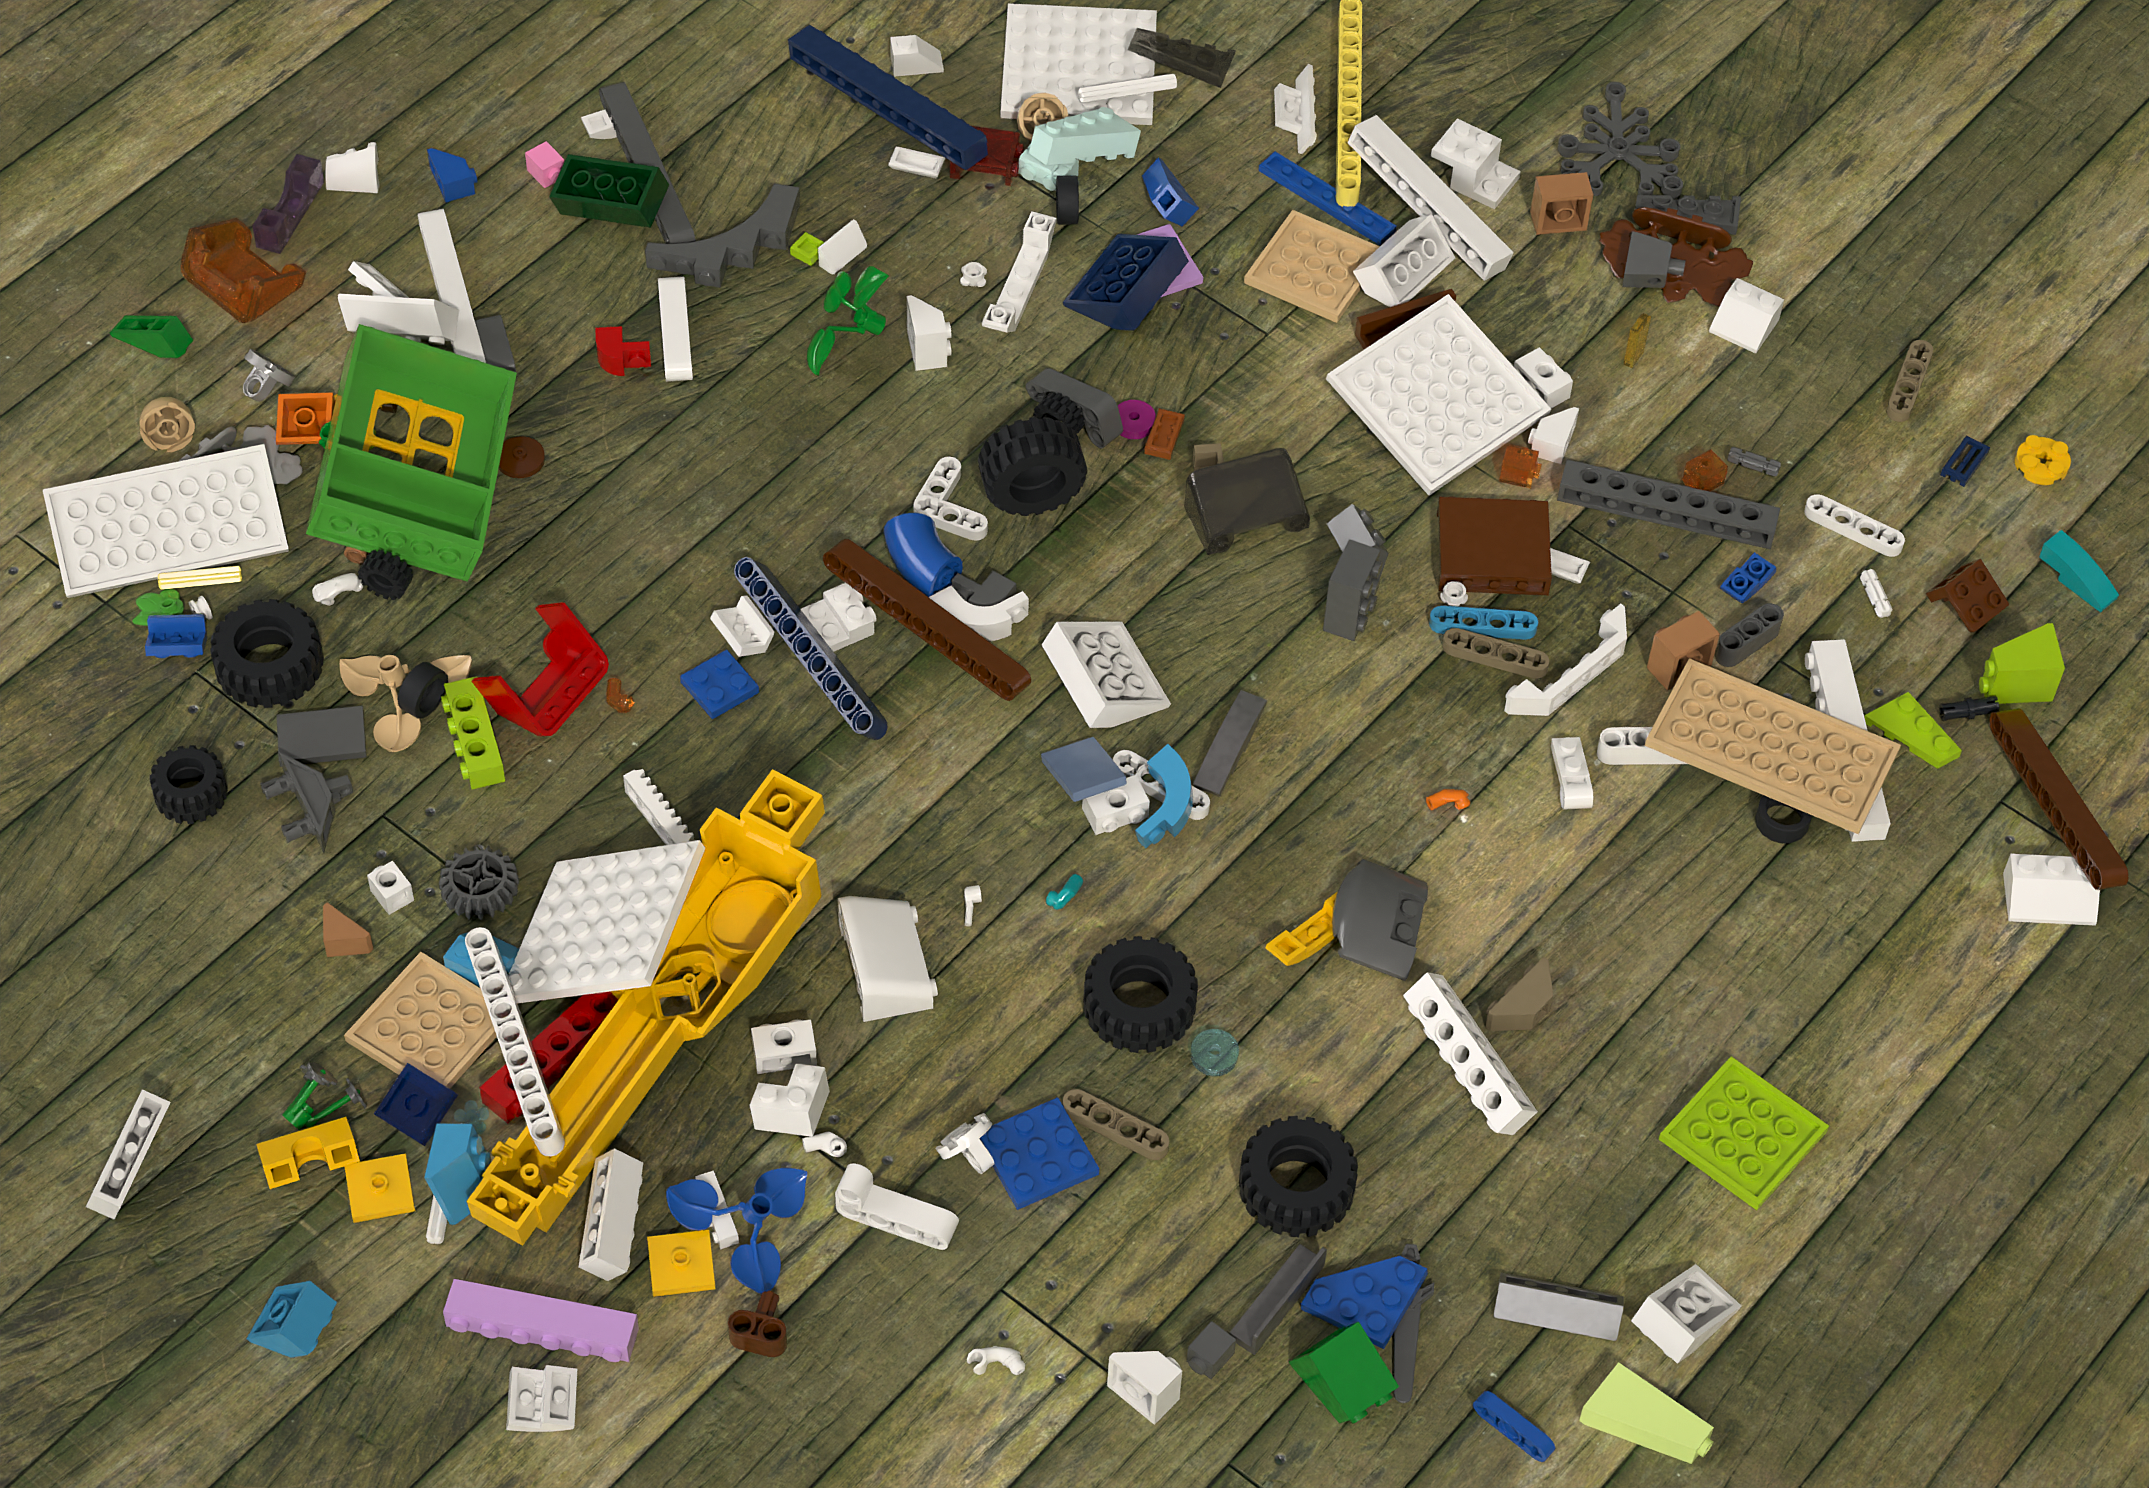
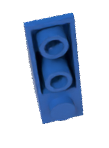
(1168, 194)

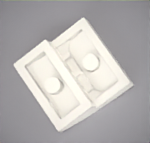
(541, 1399)

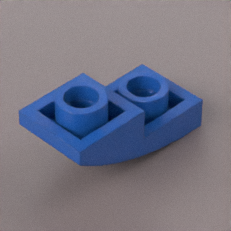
(1749, 578)

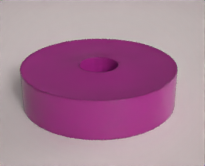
(1136, 410)

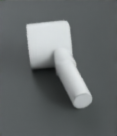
(971, 896)

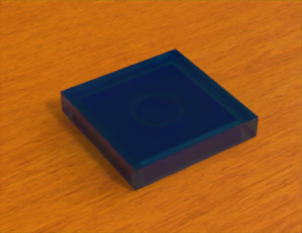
(416, 1104)

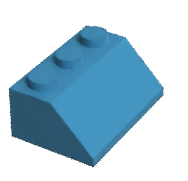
(455, 1168)

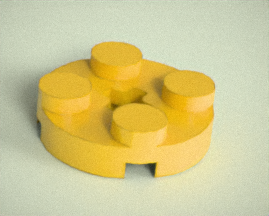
(2041, 447)

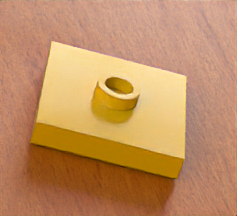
(379, 1188)
(681, 1263)

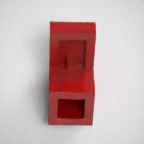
(616, 354)

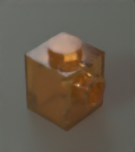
(1520, 466)
(1705, 472)

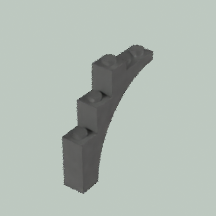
(738, 247)

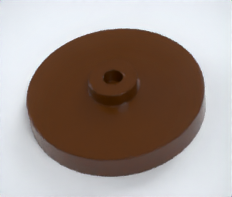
(521, 457)

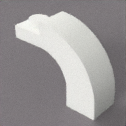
(989, 621)

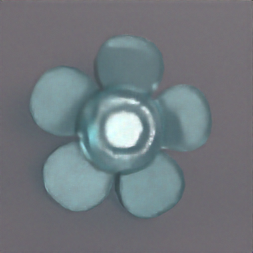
(472, 1116)

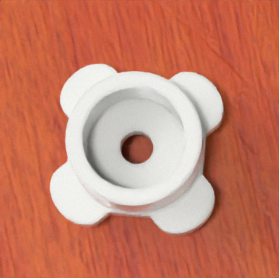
(973, 274)

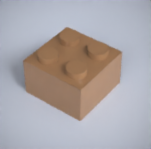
(1561, 203)
(1674, 645)

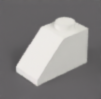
(914, 56)
(1554, 435)

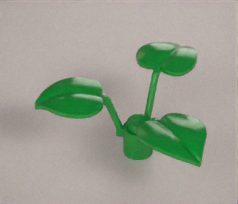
(865, 318)

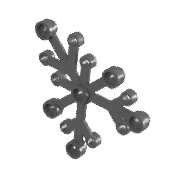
(1621, 148)

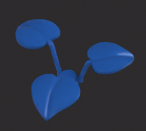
(776, 1193)

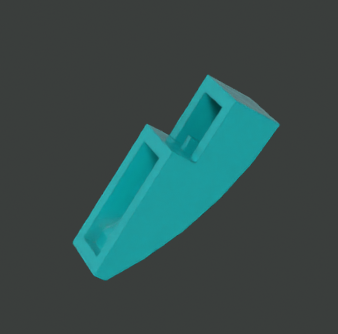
(2078, 571)

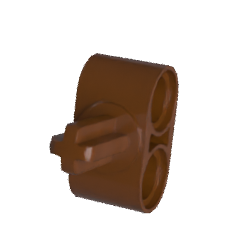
(760, 1325)

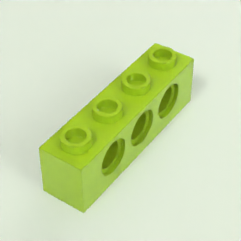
(471, 716)

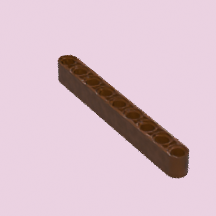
(927, 619)
(2059, 799)

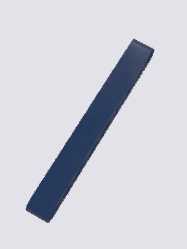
(758, 579)

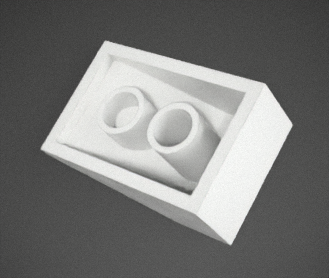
(1685, 1313)

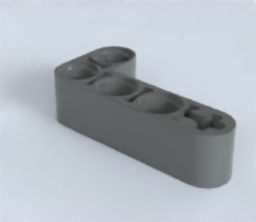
(1098, 407)

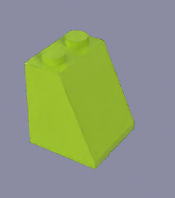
(2024, 668)

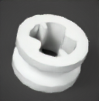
(200, 607)

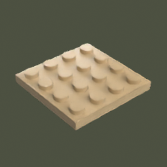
(1311, 266)
(426, 1021)

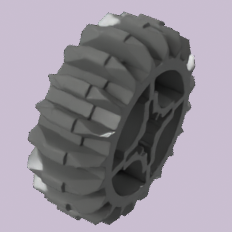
(473, 876)

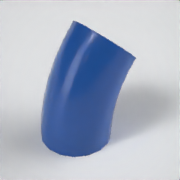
(920, 553)

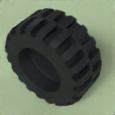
(1032, 466)
(259, 626)
(1143, 962)
(1306, 1143)

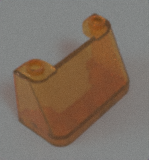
(232, 275)

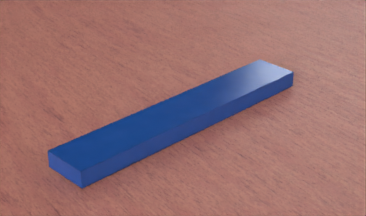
(1324, 197)

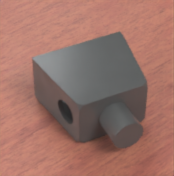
(1650, 262)

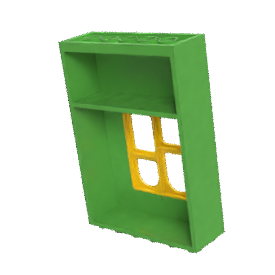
(389, 503)

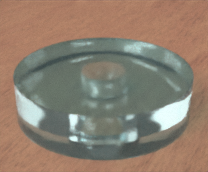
(1218, 1041)

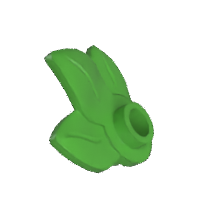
(158, 604)

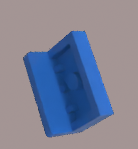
(176, 635)

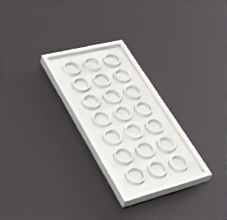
(165, 520)

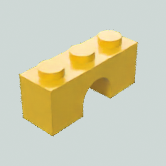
(325, 1142)

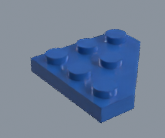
(1368, 1294)

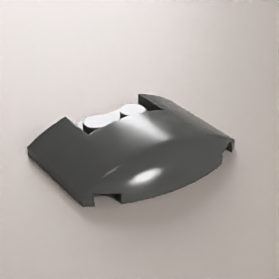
(1379, 918)

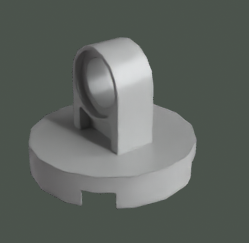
(266, 373)

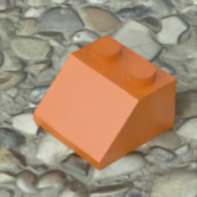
(302, 417)

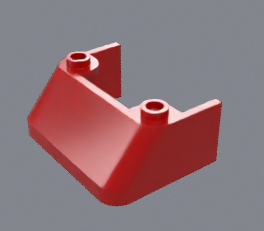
(561, 687)

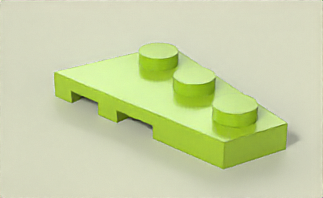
(1914, 727)

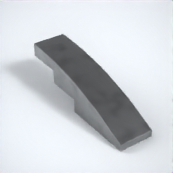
(1230, 743)

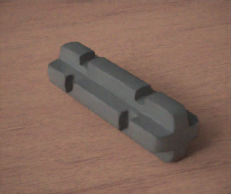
(1754, 461)

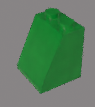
(1346, 1373)

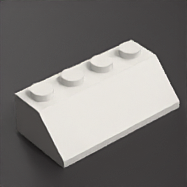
(1405, 262)
(401, 316)

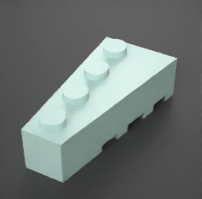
(1084, 138)

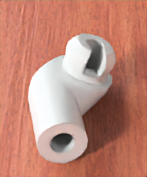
(826, 1142)

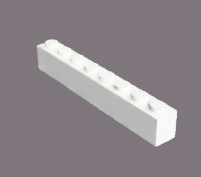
(1430, 195)
(1838, 697)

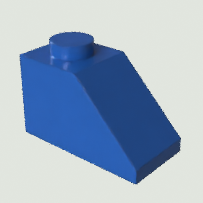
(451, 175)

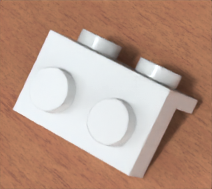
(744, 628)

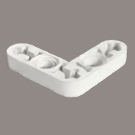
(938, 502)

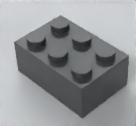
(1352, 590)

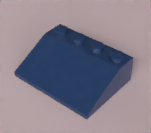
(1127, 280)

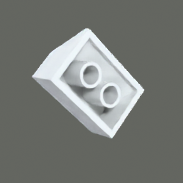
(2049, 890)

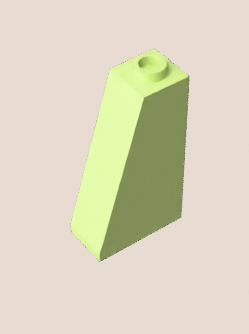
(1646, 1416)

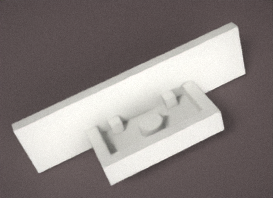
(1296, 108)

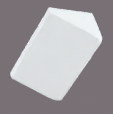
(841, 248)

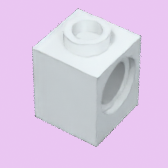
(394, 896)

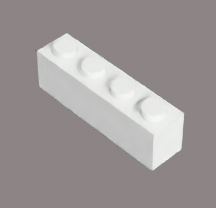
(128, 1154)
(611, 1215)

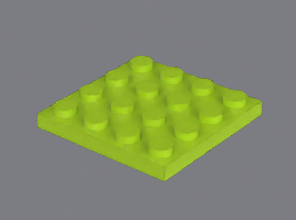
(1743, 1133)

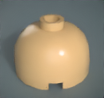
(1037, 111)
(166, 424)

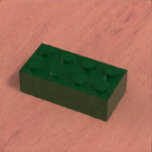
(609, 190)

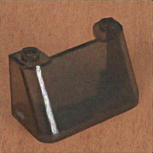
(1244, 497)

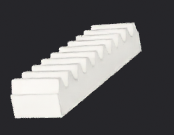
(655, 809)

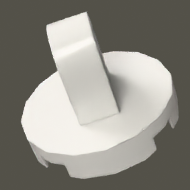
(966, 1140)

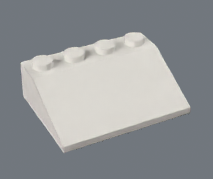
(1104, 672)

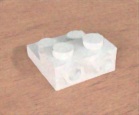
(841, 617)

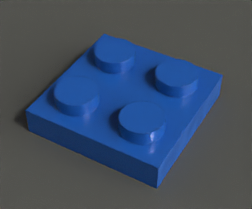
(719, 684)

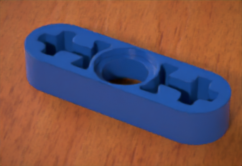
(1514, 1426)

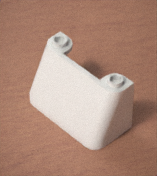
(885, 956)

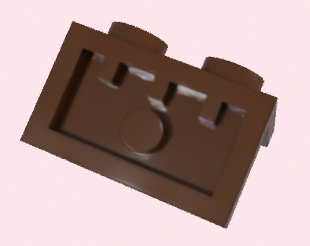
(1971, 593)

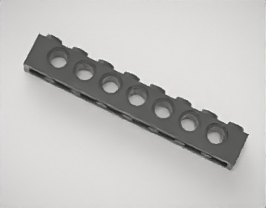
(1668, 504)

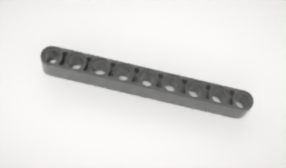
(640, 150)

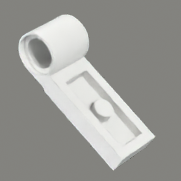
(1573, 773)

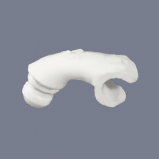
(328, 590)
(1006, 1356)

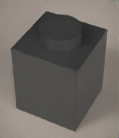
(1210, 1350)

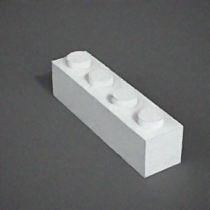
(723, 1227)

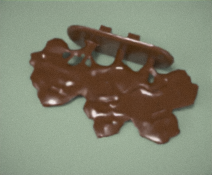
(1706, 275)

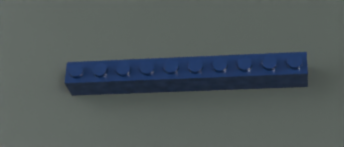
(888, 97)

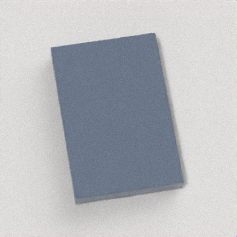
(1083, 769)

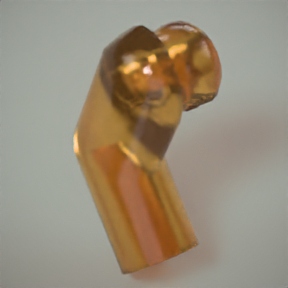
(615, 699)

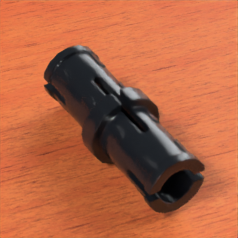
(1968, 708)

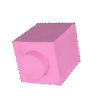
(544, 164)

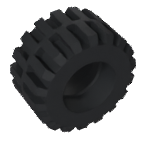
(191, 802)

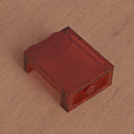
(1002, 156)

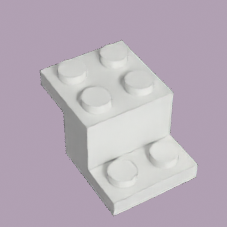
(1475, 163)

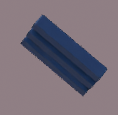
(1957, 474)

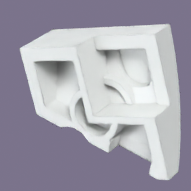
(353, 170)

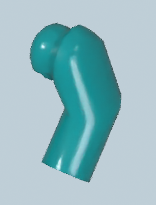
(1070, 889)

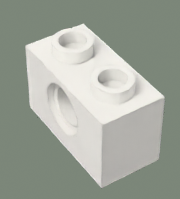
(1545, 377)
(1102, 809)
(773, 1057)

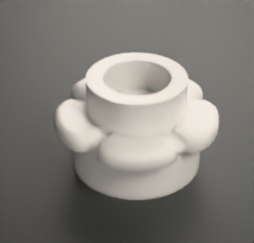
(1454, 589)

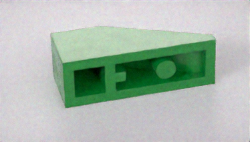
(154, 334)

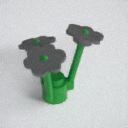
(300, 1112)

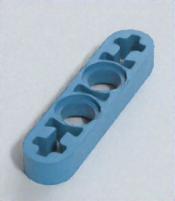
(1483, 618)

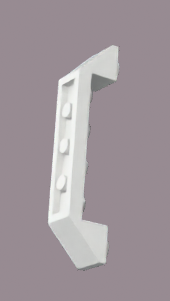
(1024, 274)
(1530, 700)

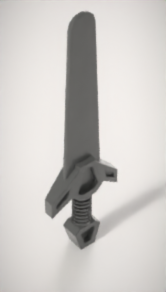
(1407, 1335)

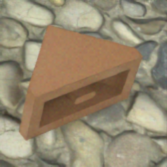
(343, 935)

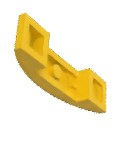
(1306, 938)

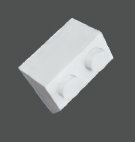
(1747, 315)
(927, 335)
(1145, 1381)

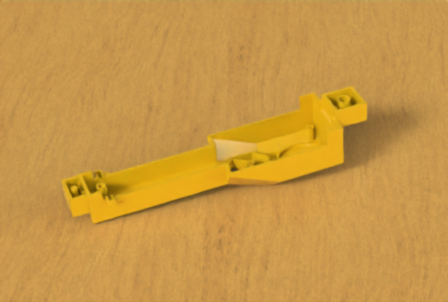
(731, 929)

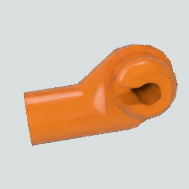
(1446, 796)

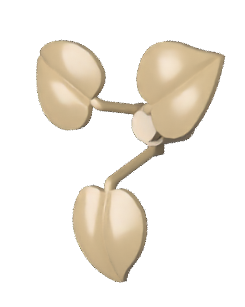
(365, 674)

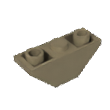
(1524, 1001)

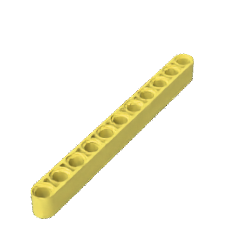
(1348, 101)

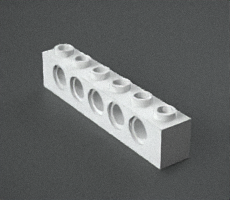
(1515, 1106)

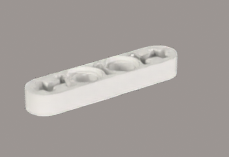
(1852, 528)
(1154, 788)

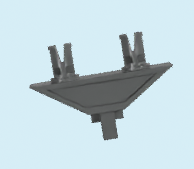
(314, 795)

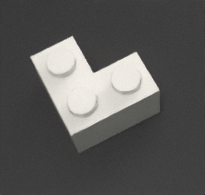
(791, 1107)

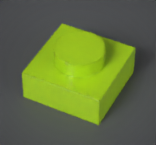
(806, 249)

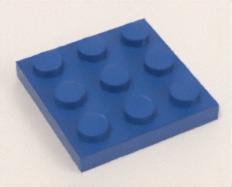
(1038, 1153)

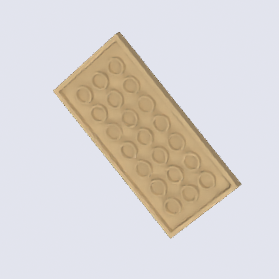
(1773, 746)

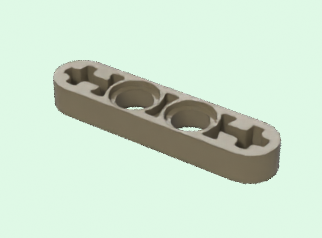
(1909, 380)
(1496, 650)
(1118, 1120)

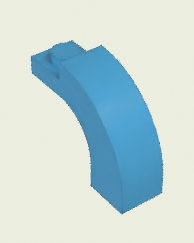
(1174, 813)

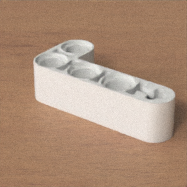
(893, 1211)

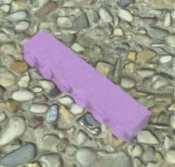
(541, 1320)

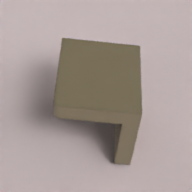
(1207, 455)

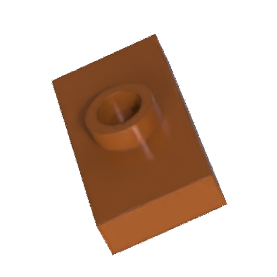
(1164, 434)

